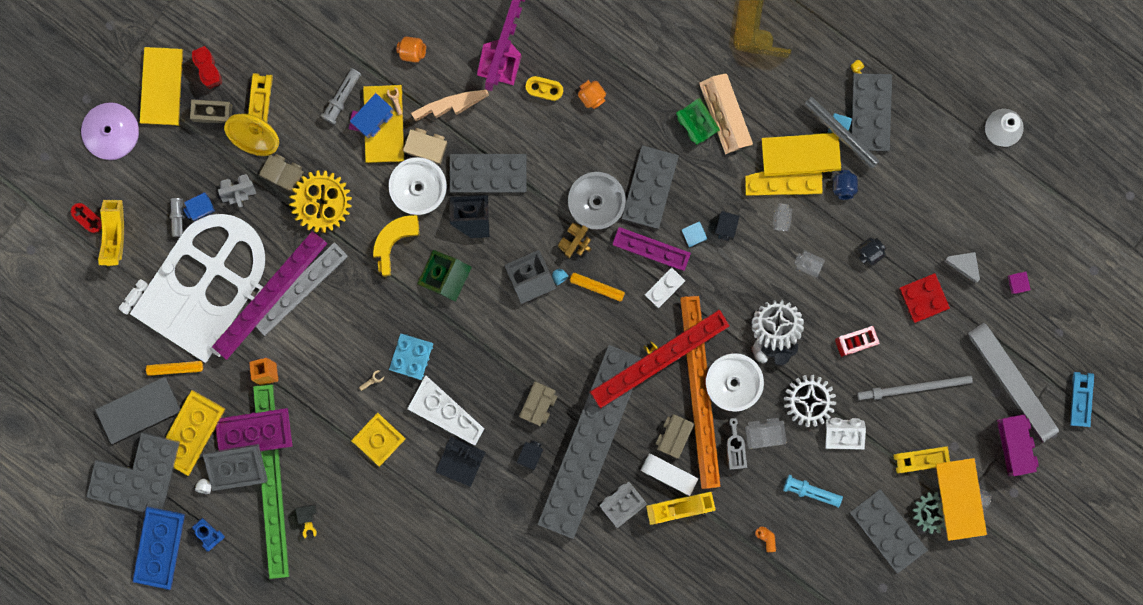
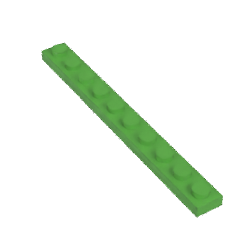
(272, 495)

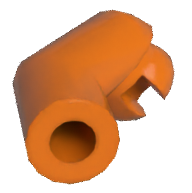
(768, 537)

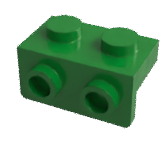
(697, 122)

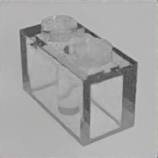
(765, 434)

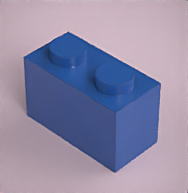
(372, 116)

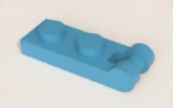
(1082, 400)

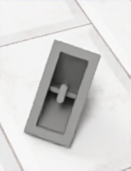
(966, 265)

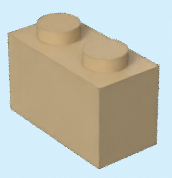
(425, 146)

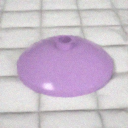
(119, 140)

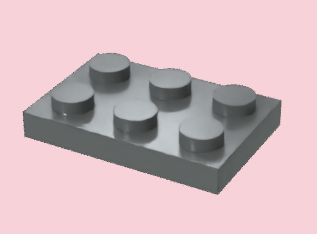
(235, 467)

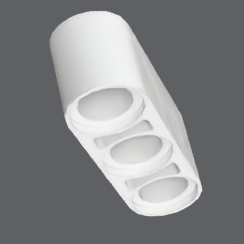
(669, 474)

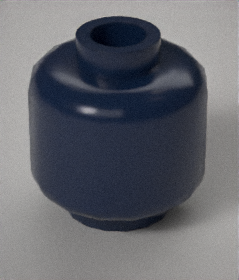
(845, 185)

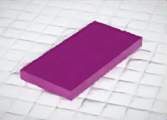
(265, 428)

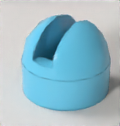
(559, 276)

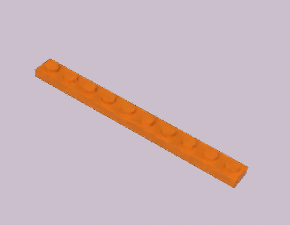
(700, 399)

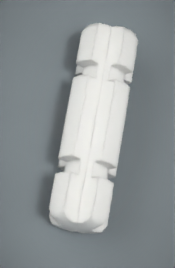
(133, 296)

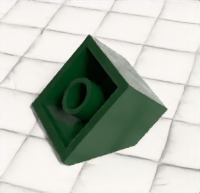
(444, 275)

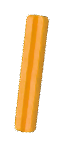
(597, 287)
(173, 368)

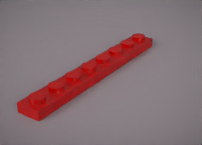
(659, 358)

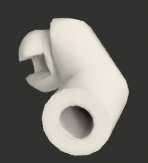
(758, 354)

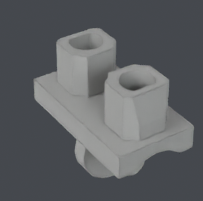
(238, 192)

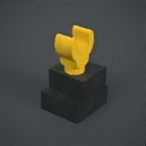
(305, 515)

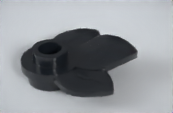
(780, 357)

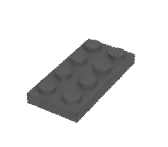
(872, 110)
(488, 173)
(650, 187)
(888, 531)

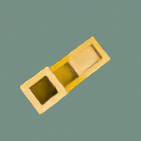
(112, 232)
(390, 234)
(680, 508)

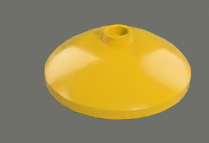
(251, 134)

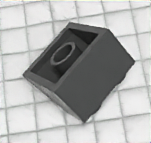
(530, 276)

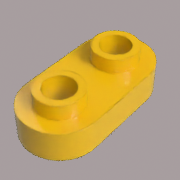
(545, 86)

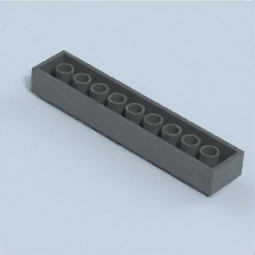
(586, 451)

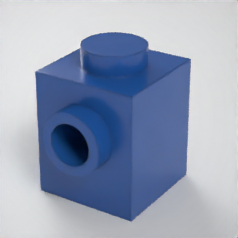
(198, 207)

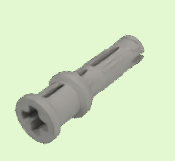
(336, 104)

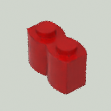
(206, 64)

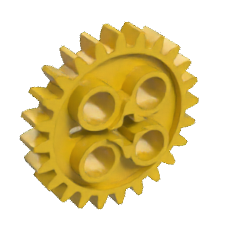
(303, 198)

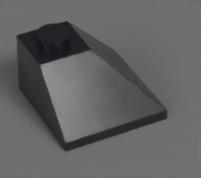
(470, 215)

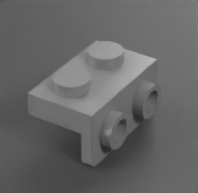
(622, 504)

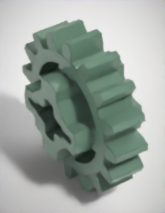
(928, 520)

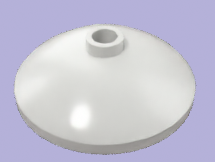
(407, 176)
(749, 381)

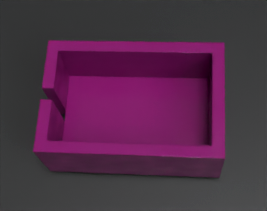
(1017, 445)

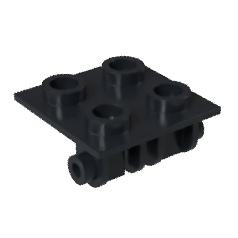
(460, 461)

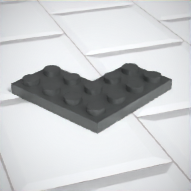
(145, 483)

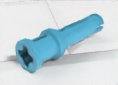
(803, 489)

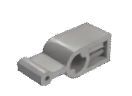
(731, 451)

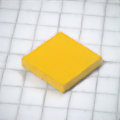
(378, 439)

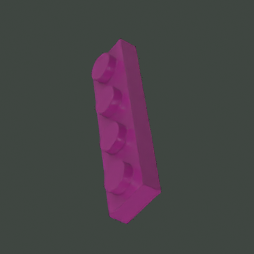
(651, 249)

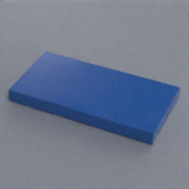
(158, 548)

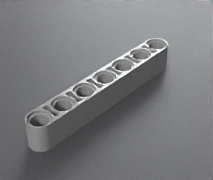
(1013, 382)

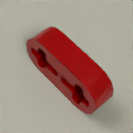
(84, 221)

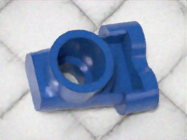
(210, 537)

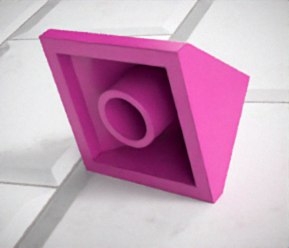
(511, 66)

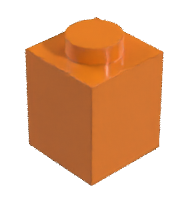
(263, 371)

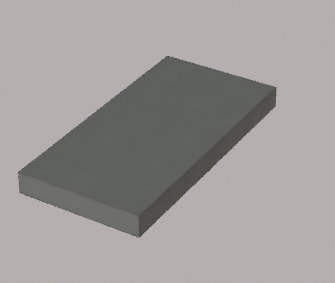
(138, 410)

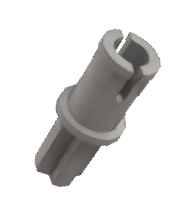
(176, 216)

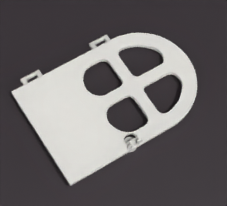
(183, 311)

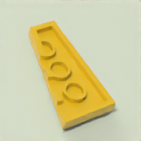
(789, 184)

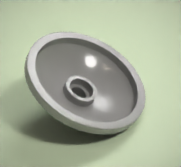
(596, 186)

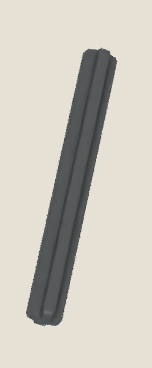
(841, 132)

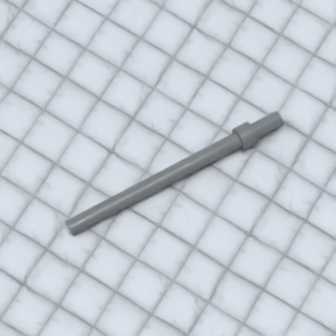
(878, 393)

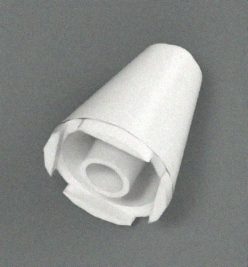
(1004, 127)

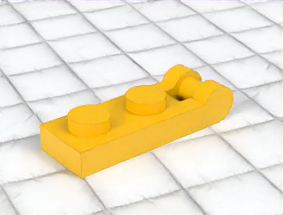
(260, 97)
(922, 459)

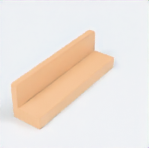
(726, 113)

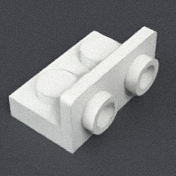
(845, 433)

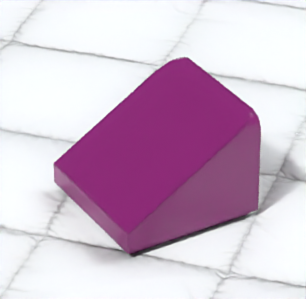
(1019, 282)

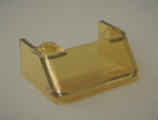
(747, 33)

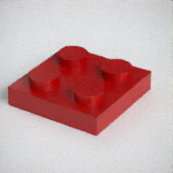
(924, 298)

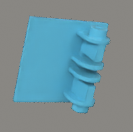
(411, 356)

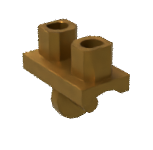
(579, 232)

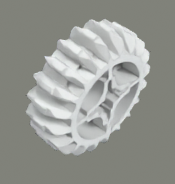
(763, 320)
(811, 384)

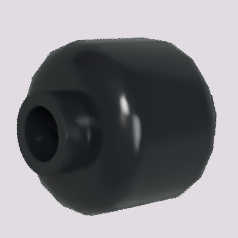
(871, 251)

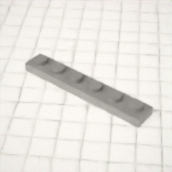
(302, 287)

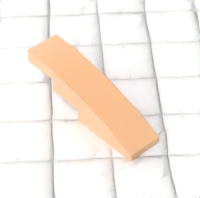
(456, 102)

